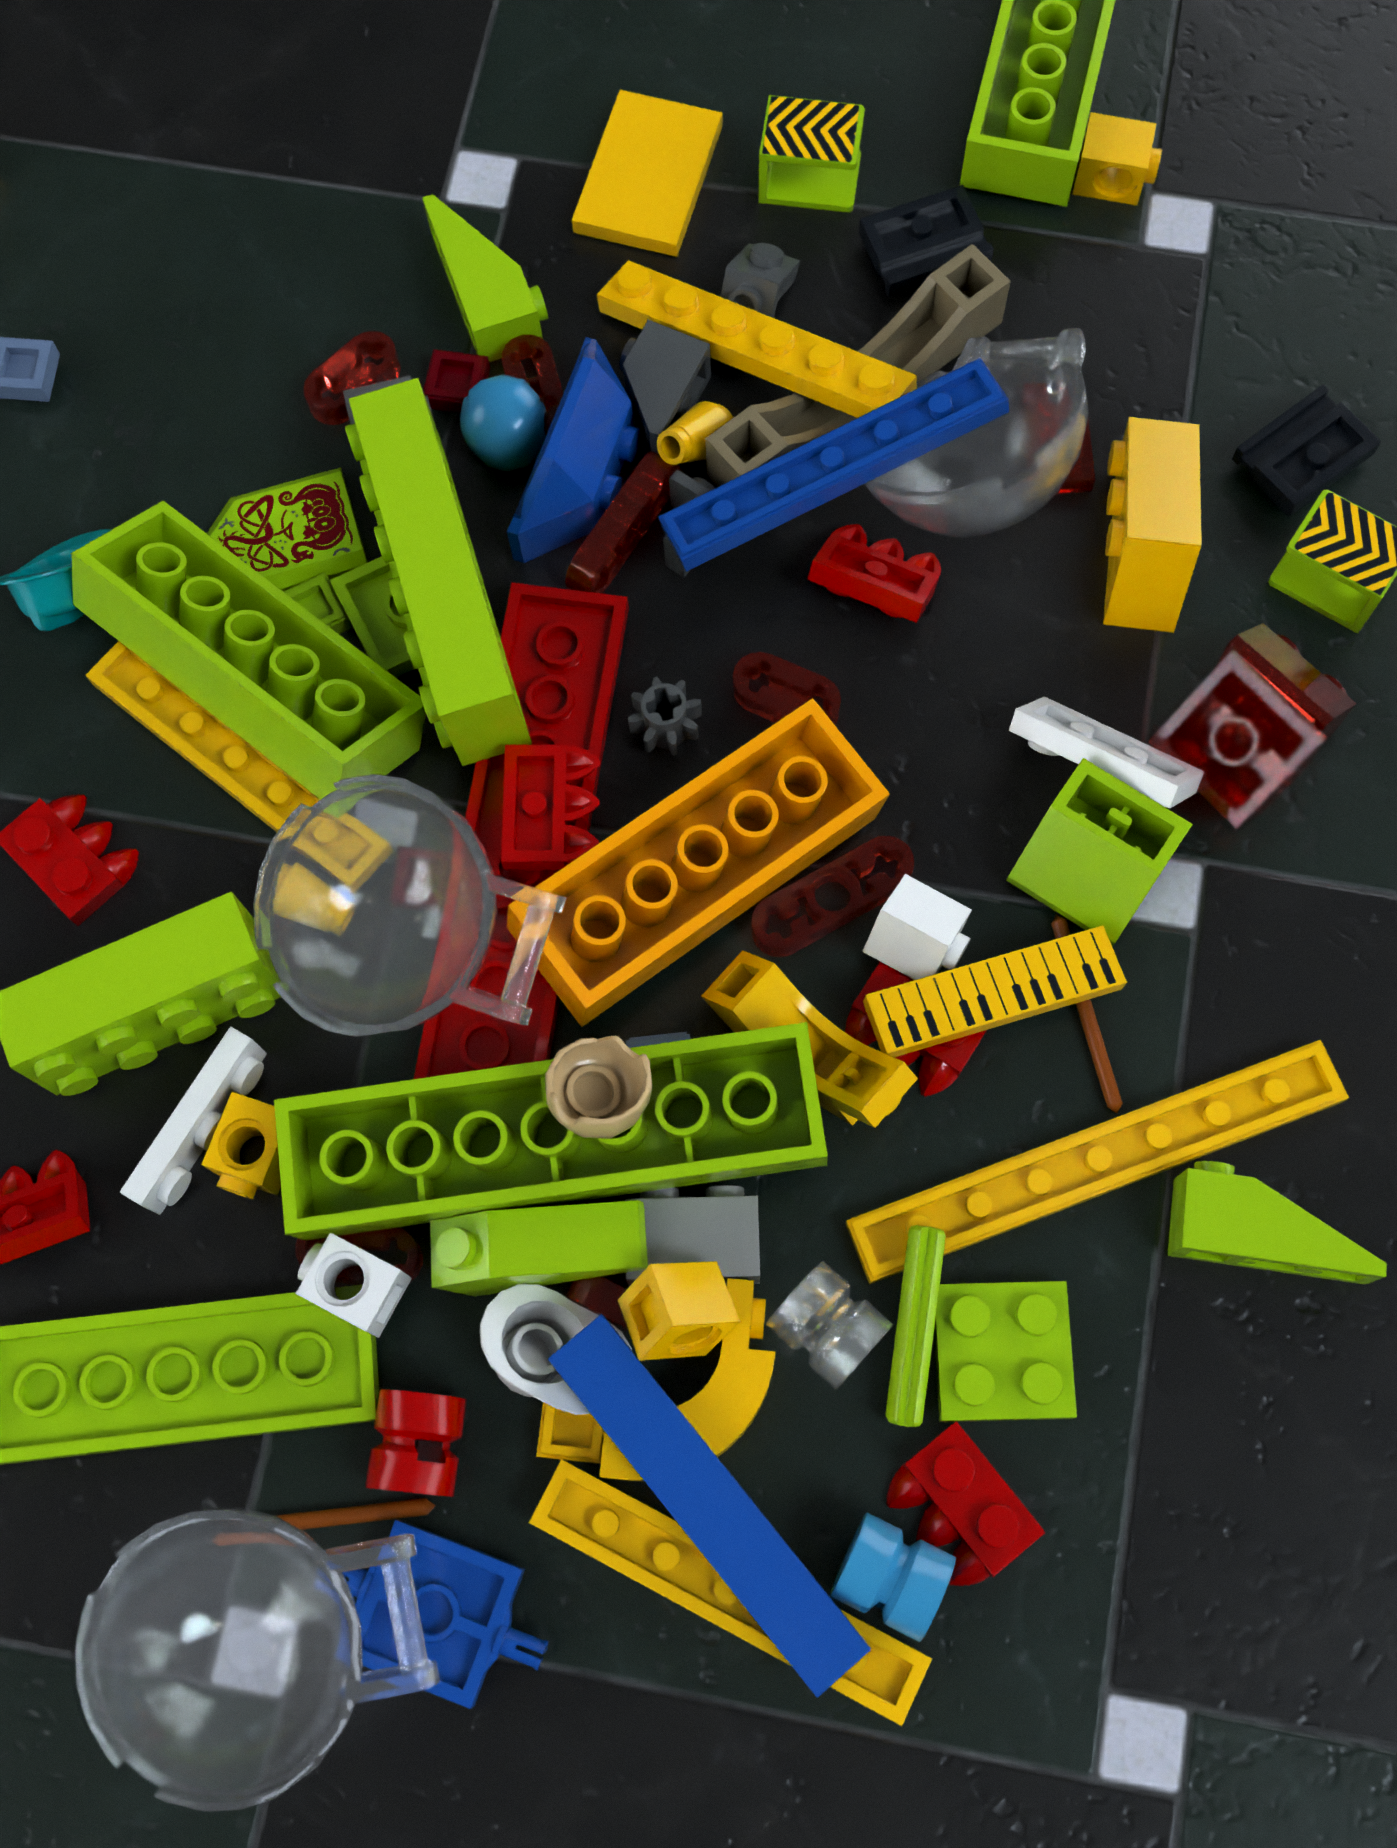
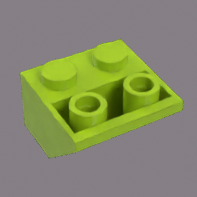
(1098, 850)

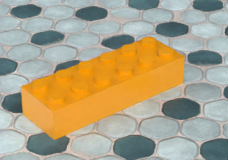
(701, 859)

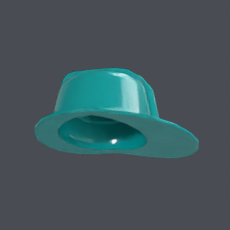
(45, 584)

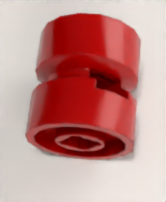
(410, 1417)

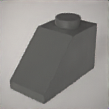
(663, 377)

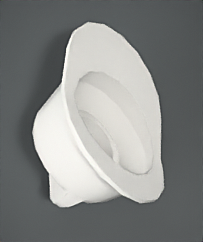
(523, 1331)

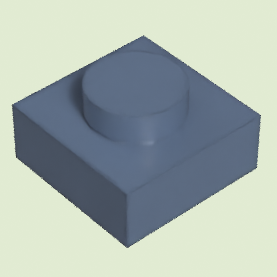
(27, 368)

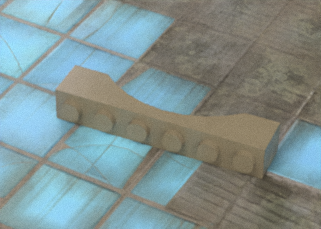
(930, 330)

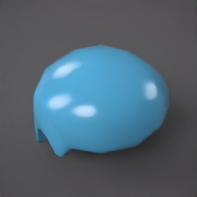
(503, 422)

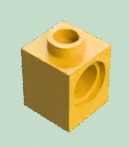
(1116, 159)
(240, 1122)
(678, 1310)

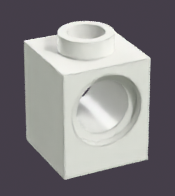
(376, 1299)

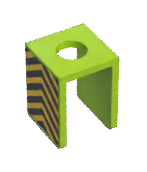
(810, 153)
(1339, 561)

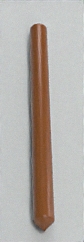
(1093, 1036)
(359, 1514)

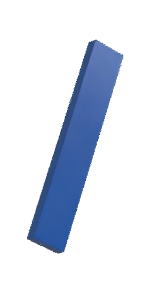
(834, 464)
(710, 1505)

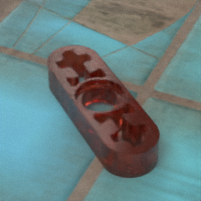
(621, 526)
(785, 904)

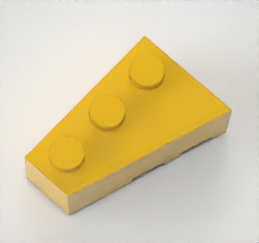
(1153, 523)

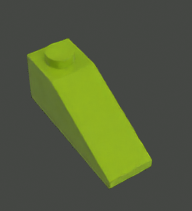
(484, 282)
(1253, 1226)
(536, 1246)

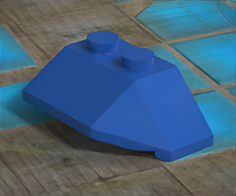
(578, 460)

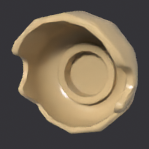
(598, 1087)

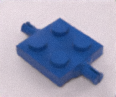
(462, 1610)

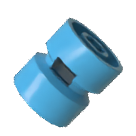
(893, 1577)

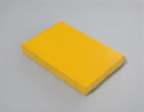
(647, 173)

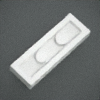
(1067, 733)
(164, 1169)

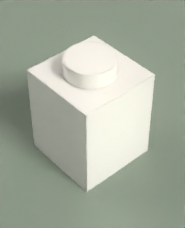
(918, 930)

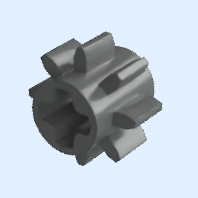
(670, 699)

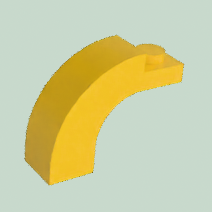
(850, 1076)
(730, 1397)

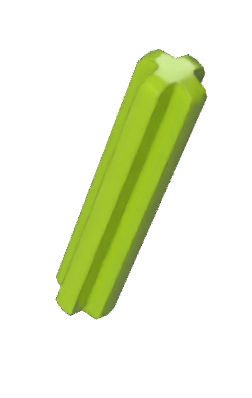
(915, 1326)

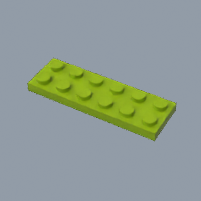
(182, 1376)

